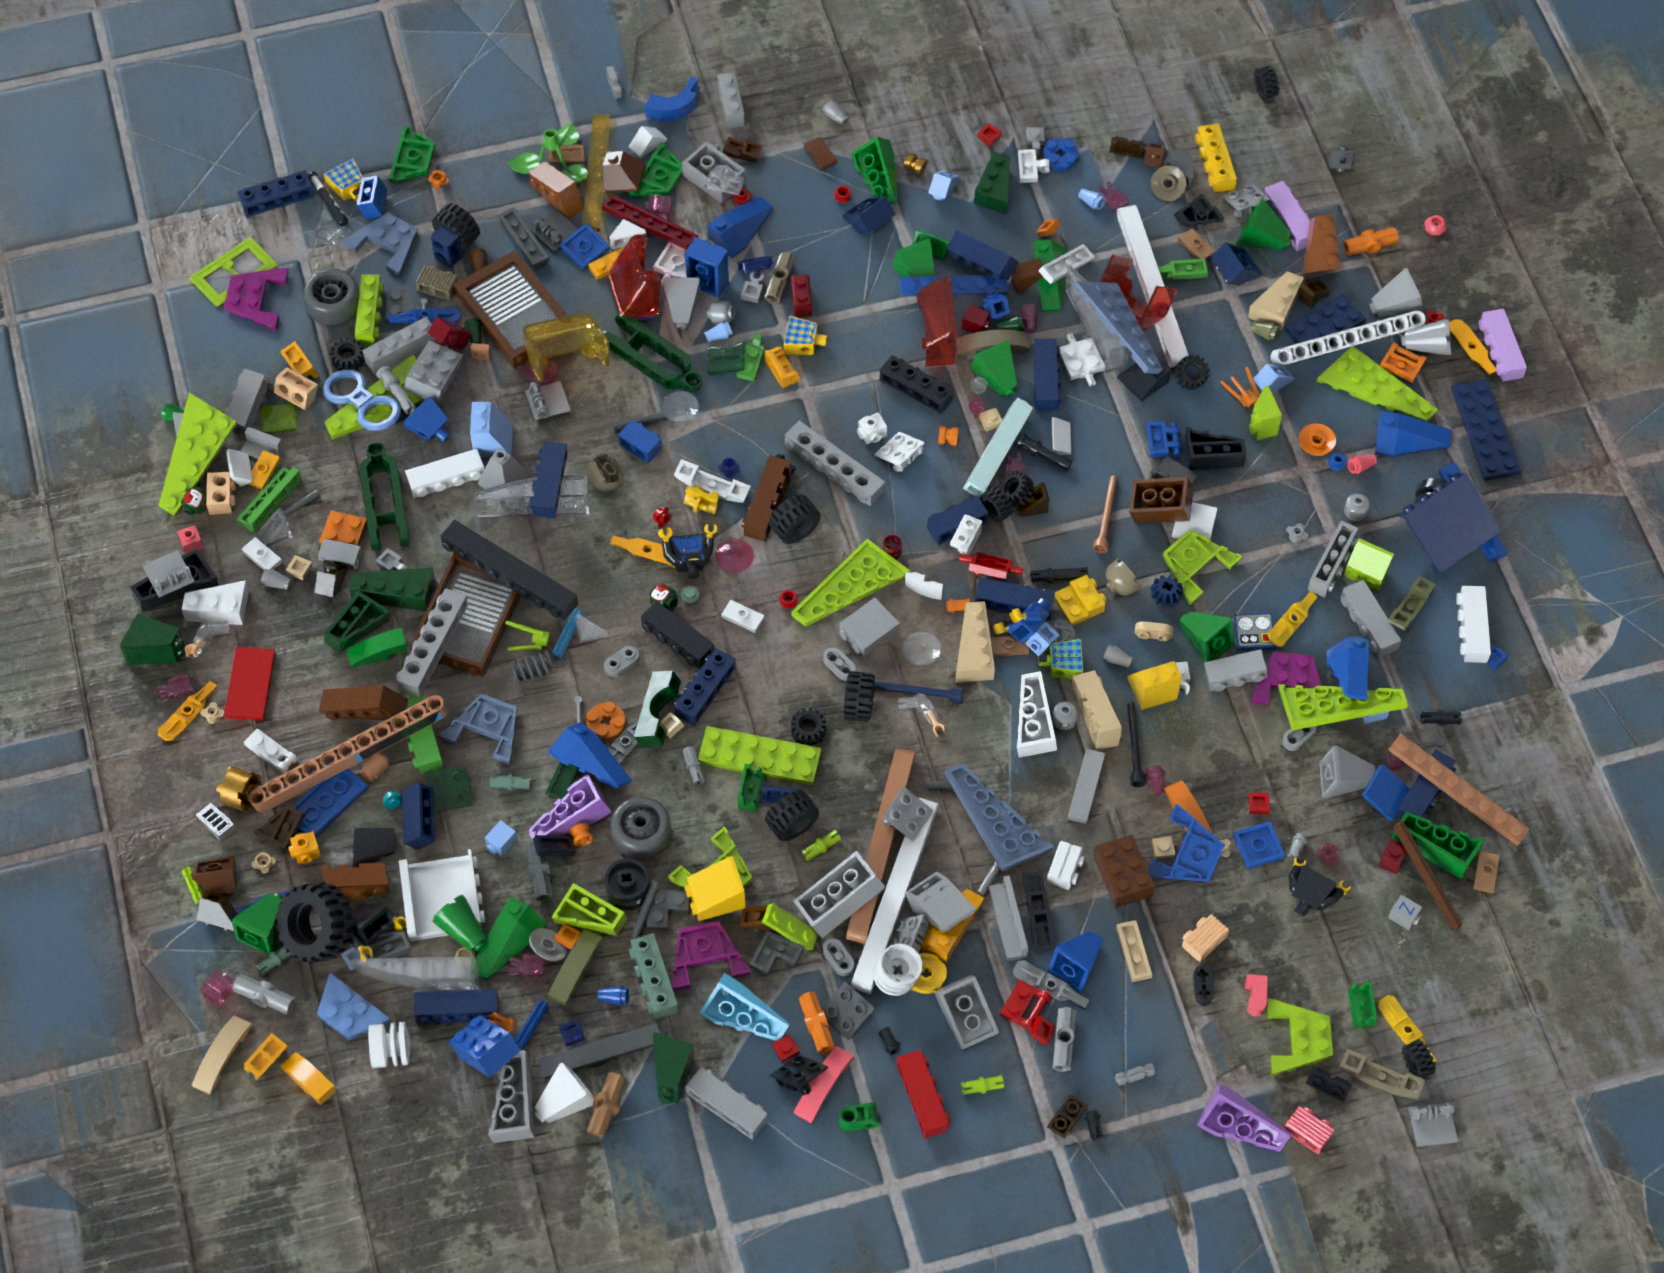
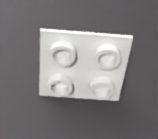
(900, 450)

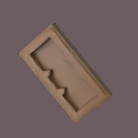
(571, 154)
(1196, 245)
(1008, 646)
(1486, 872)

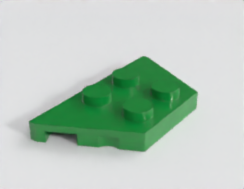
(412, 156)
(660, 174)

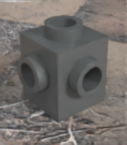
(1335, 155)

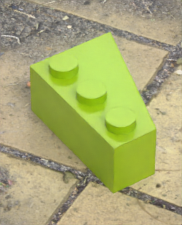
(588, 912)

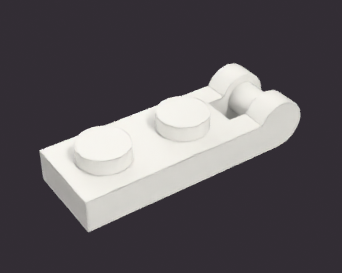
(270, 751)

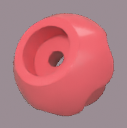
(1435, 225)

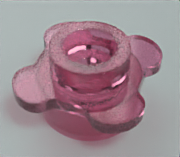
(976, 406)
(1328, 847)

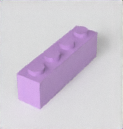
(1289, 212)
(1502, 345)

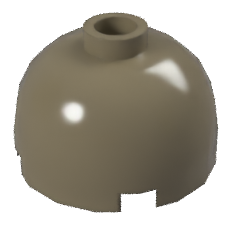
(605, 472)
(1121, 578)

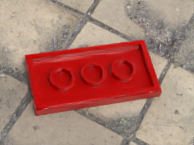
(249, 683)

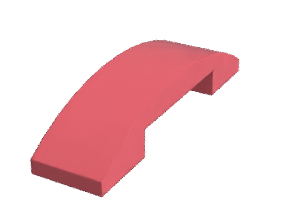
(811, 1104)

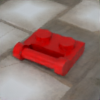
(1020, 1001)

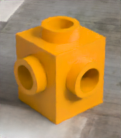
(304, 847)

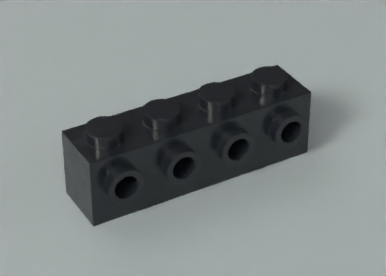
(916, 384)

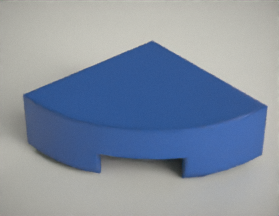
(1496, 657)

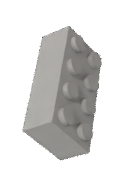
(839, 894)

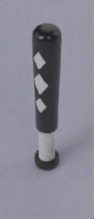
(333, 207)

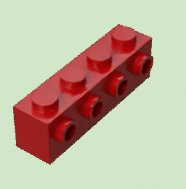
(922, 1094)

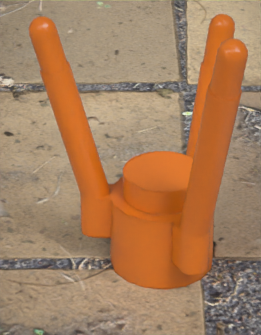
(1248, 397)

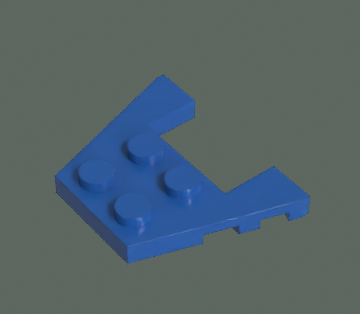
(1196, 855)

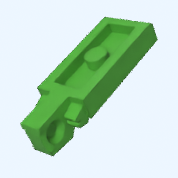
(1184, 269)
(753, 358)

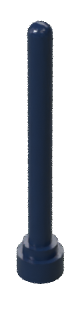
(954, 694)

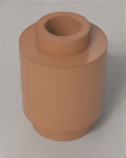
(375, 767)

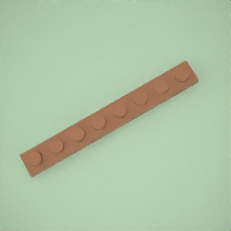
(1458, 789)

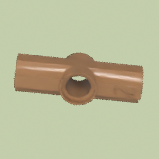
(606, 1104)

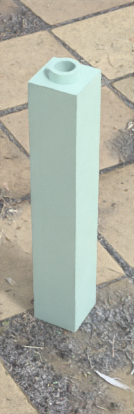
(998, 447)

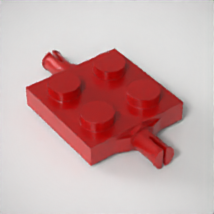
(990, 565)

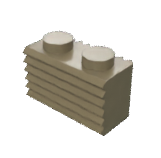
(436, 282)

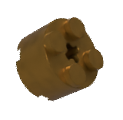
(237, 787)

